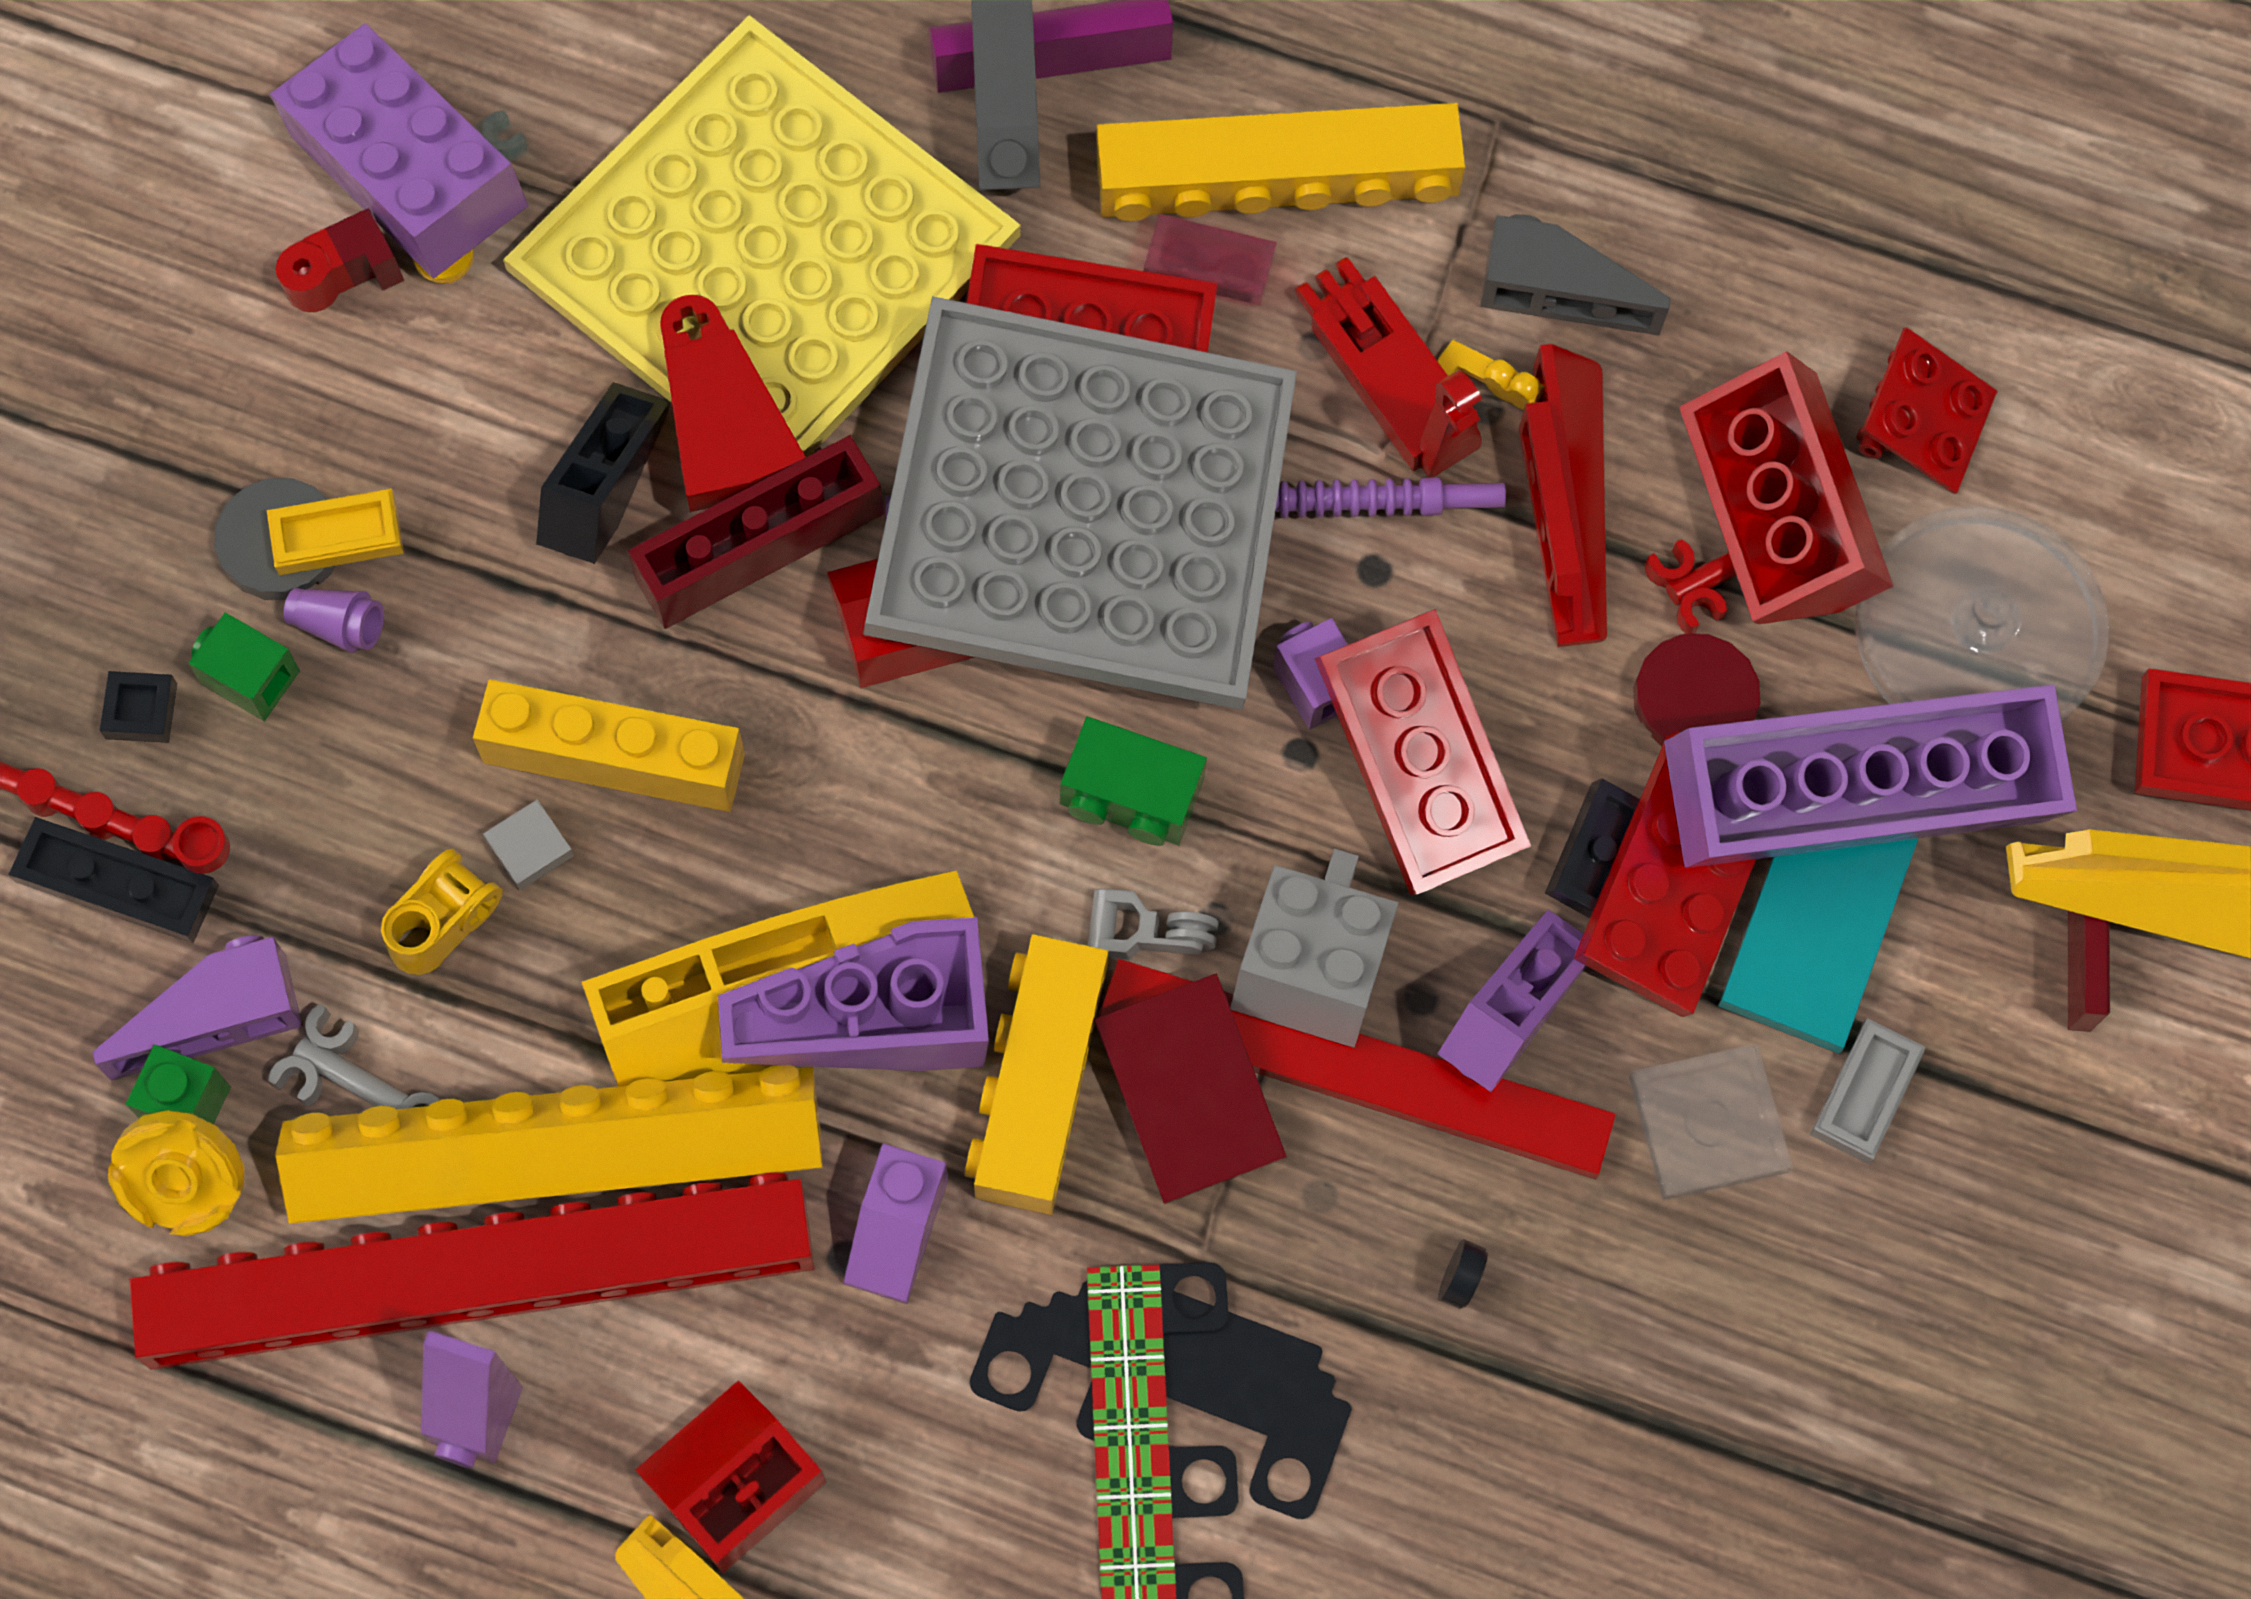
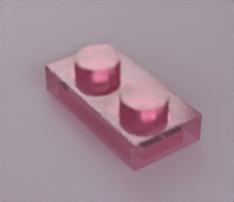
(1212, 255)

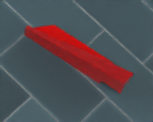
(1567, 490)

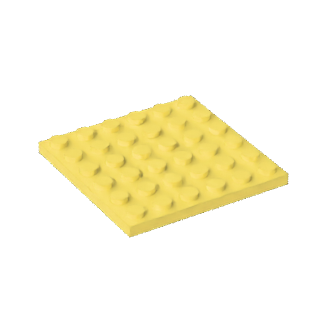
(780, 209)

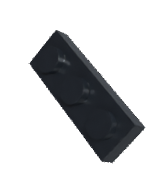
(114, 880)

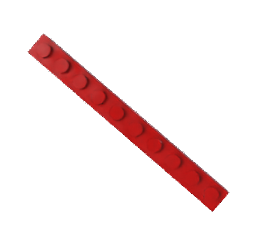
(470, 1272)

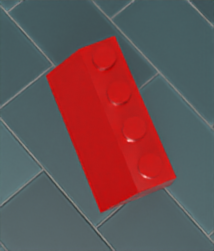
(1785, 493)

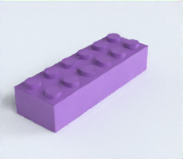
(1869, 775)

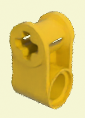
(444, 901)

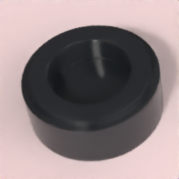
(1463, 1274)

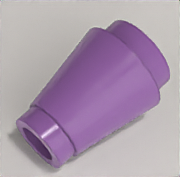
(337, 616)

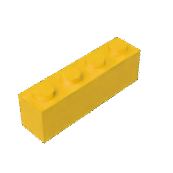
(609, 745)
(1039, 1075)

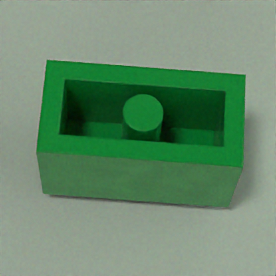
(1132, 782)

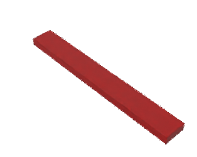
(1405, 1084)

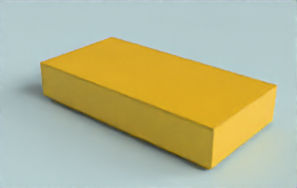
(335, 532)

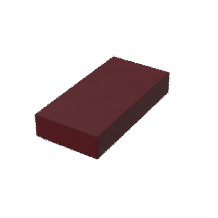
(2088, 971)

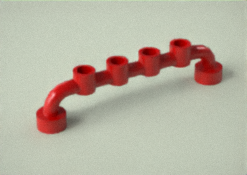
(195, 843)

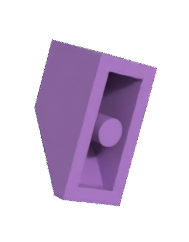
(895, 1223)

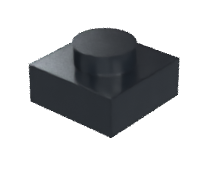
(138, 706)

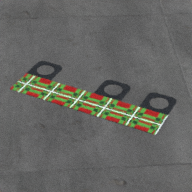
(1134, 1466)

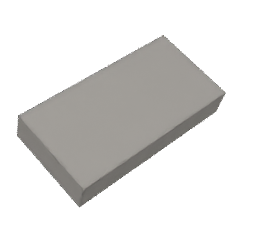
(1867, 1091)

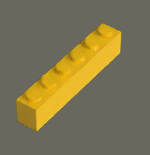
(1279, 161)

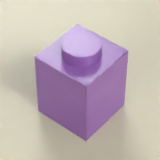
(1299, 672)

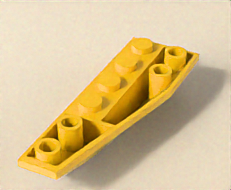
(665, 1010)

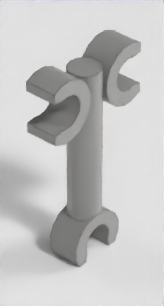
(319, 1056)

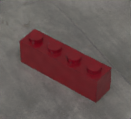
(757, 531)

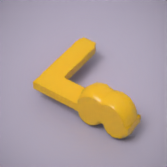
(1496, 374)

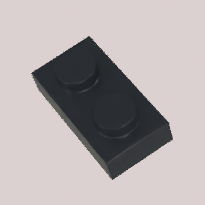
(1592, 846)

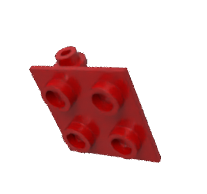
(1927, 411)

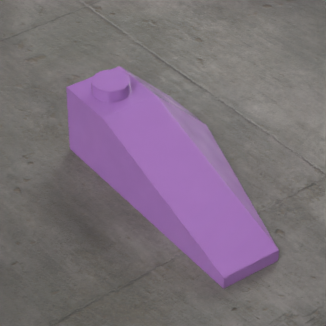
(878, 1005)

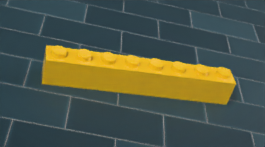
(549, 1144)

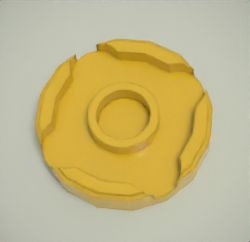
(176, 1172)

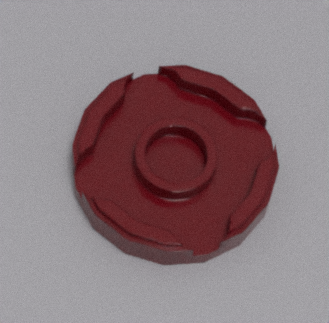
(1695, 684)

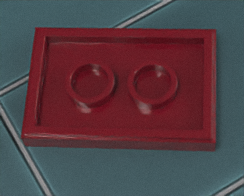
(1190, 1088)

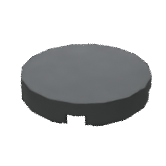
(245, 539)

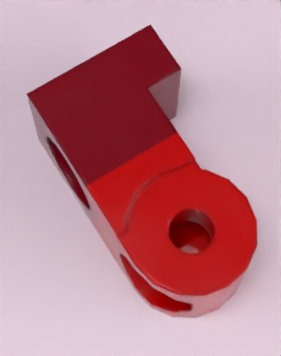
(336, 261)

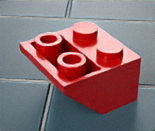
(731, 1475)

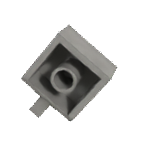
(1314, 952)

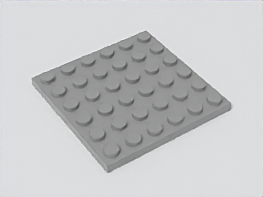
(1083, 504)

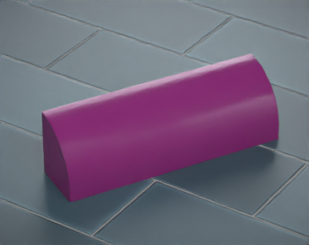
(1066, 41)

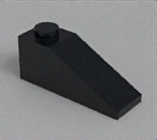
(599, 473)

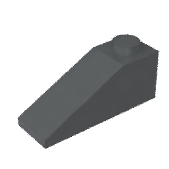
(1005, 94)
(1557, 276)

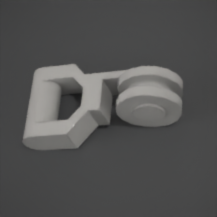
(1189, 933)

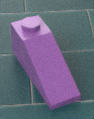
(1515, 1002)
(212, 1007)
(465, 1400)

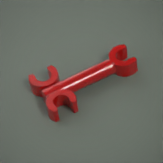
(1692, 587)

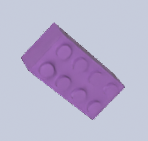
(400, 150)

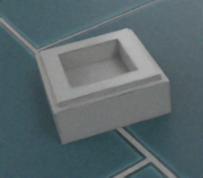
(528, 844)

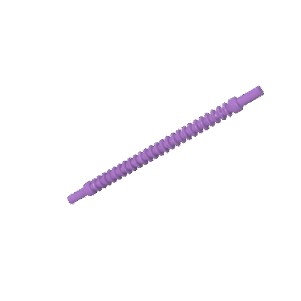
(1428, 497)

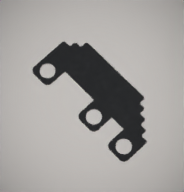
(1234, 1373)

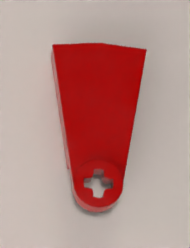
(721, 408)

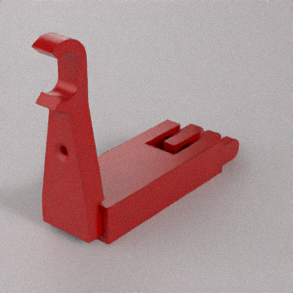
(1393, 370)

